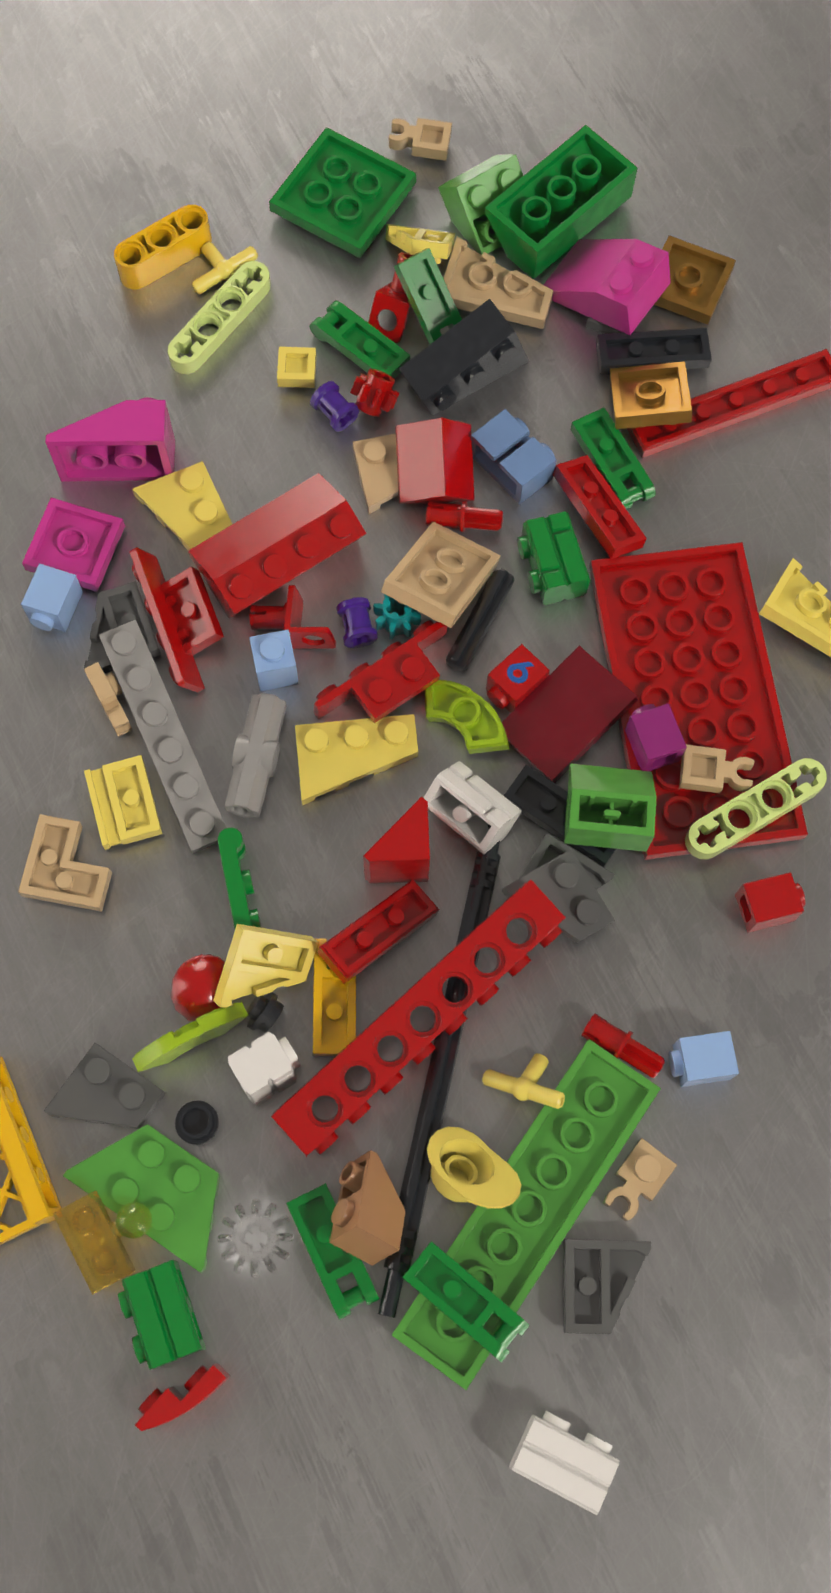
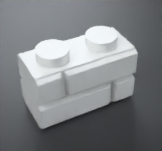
(469, 804)
(265, 1067)
(565, 1463)

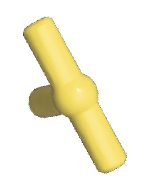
(223, 268)
(526, 1086)

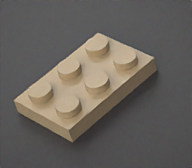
(441, 574)

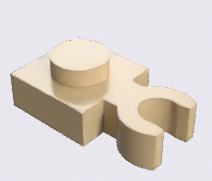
(427, 138)
(107, 689)
(707, 770)
(643, 1174)

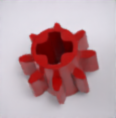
(374, 392)

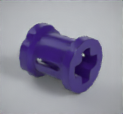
(334, 406)
(357, 622)

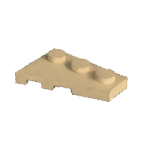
(477, 277)
(377, 469)

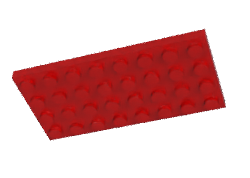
(691, 637)

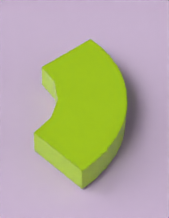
(468, 713)
(189, 1036)

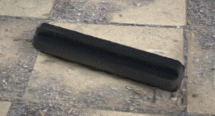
(480, 620)

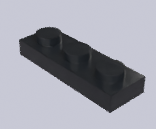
(654, 347)
(546, 805)

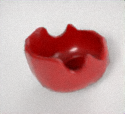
(196, 985)

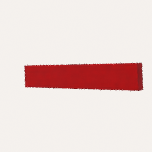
(740, 402)

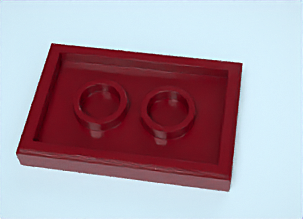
(567, 714)

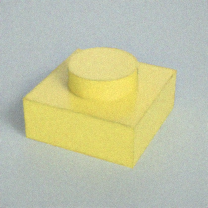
(296, 367)

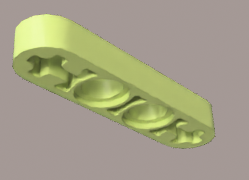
(214, 314)
(757, 810)

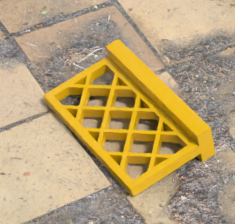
(24, 1165)

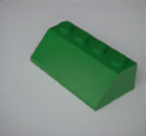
(561, 200)

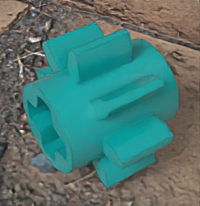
(395, 617)

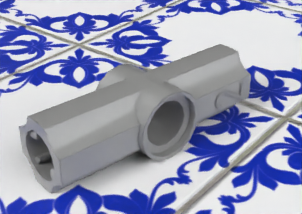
(255, 755)

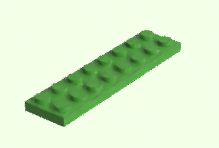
(558, 1172)

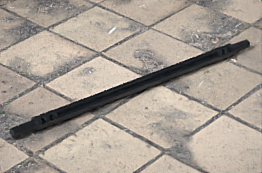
(436, 1090)

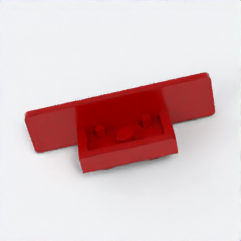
(181, 615)
(390, 680)

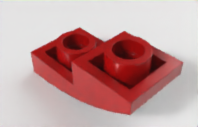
(168, 1405)

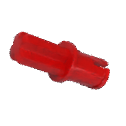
(463, 517)
(623, 1046)

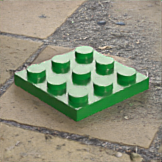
(342, 192)

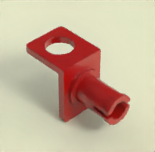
(394, 299)
(290, 618)

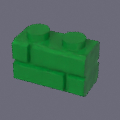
(554, 558)
(161, 1315)

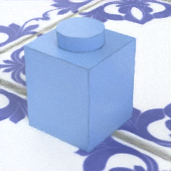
(51, 598)
(274, 660)
(703, 1059)

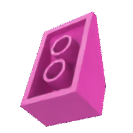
(611, 280)
(116, 444)

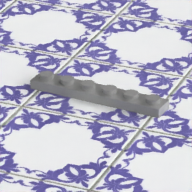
(163, 735)

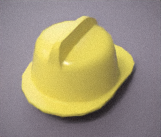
(470, 1171)

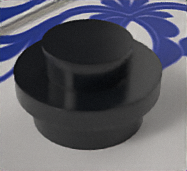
(264, 1012)
(197, 1122)

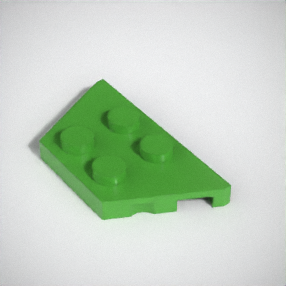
(163, 1178)

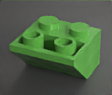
(470, 194)
(610, 807)

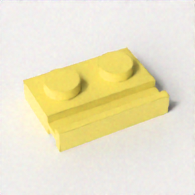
(123, 802)

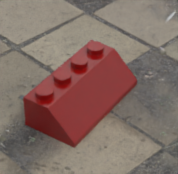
(276, 544)

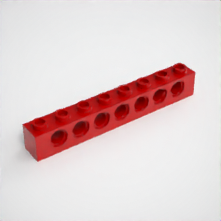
(296, 1114)

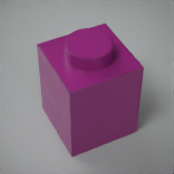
(655, 737)

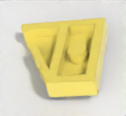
(417, 239)
(263, 961)

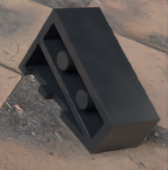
(465, 359)

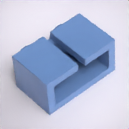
(512, 457)

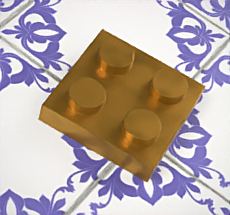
(696, 279)
(650, 395)

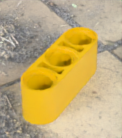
(162, 246)

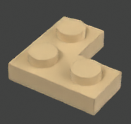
(54, 874)

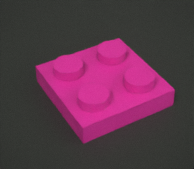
(75, 542)

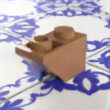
(368, 1211)

